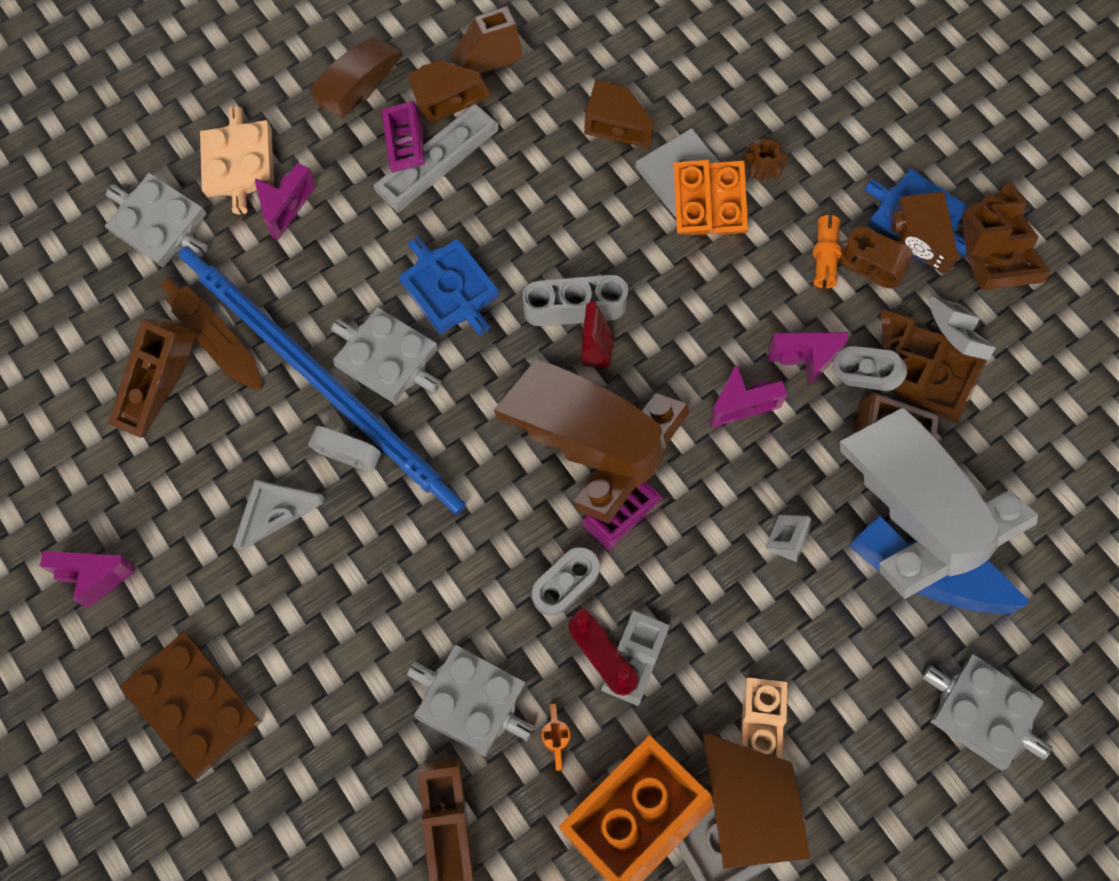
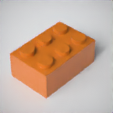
(637, 814)

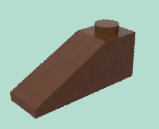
(151, 373)

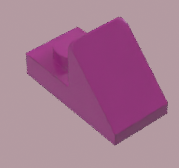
(283, 204)
(814, 348)
(738, 403)
(92, 573)

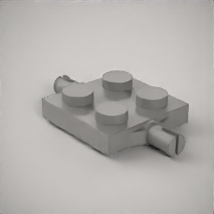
(156, 220)
(385, 355)
(470, 700)
(987, 712)

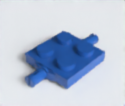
(911, 185)
(448, 286)

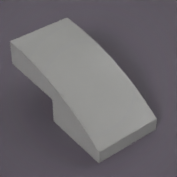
(958, 327)
(640, 648)

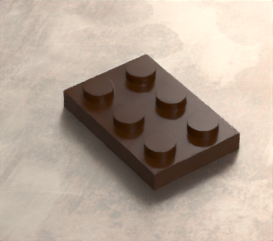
(190, 705)

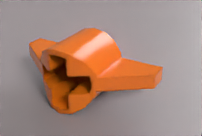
(556, 736)

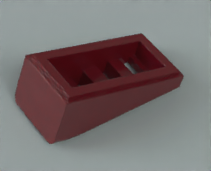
(596, 338)

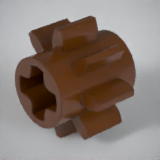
(765, 160)

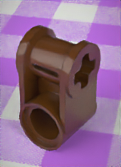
(877, 258)

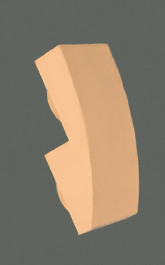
(764, 715)

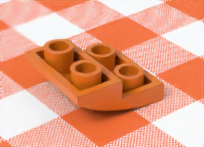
(710, 197)

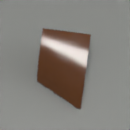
(1002, 242)
(937, 373)
(754, 805)

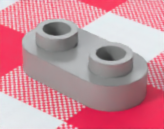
(872, 368)
(564, 582)

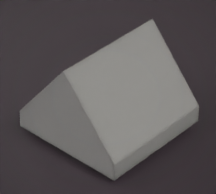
(789, 536)

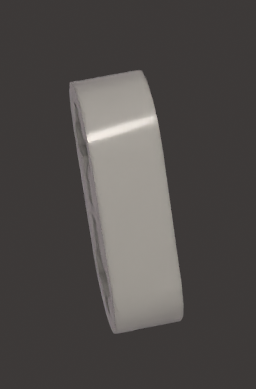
(344, 448)

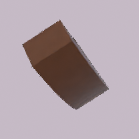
(354, 76)
(445, 821)

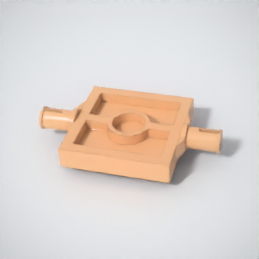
(235, 158)

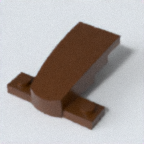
(593, 430)

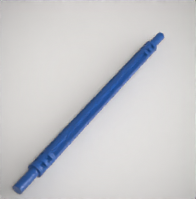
(323, 381)

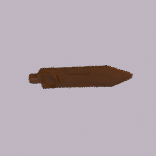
(212, 334)

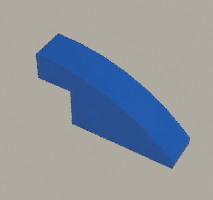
(976, 590)

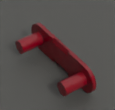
(602, 653)

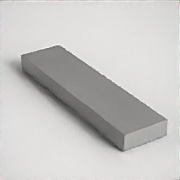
(441, 155)

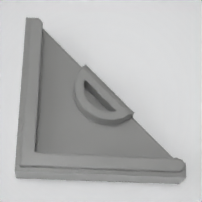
(270, 509)

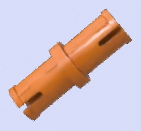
(827, 251)

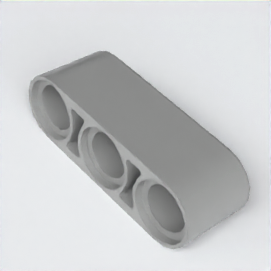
(558, 291)

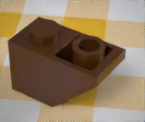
(489, 42)

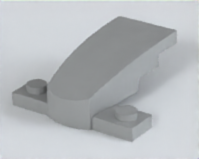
(931, 503)

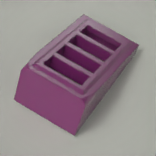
(399, 116)
(611, 539)

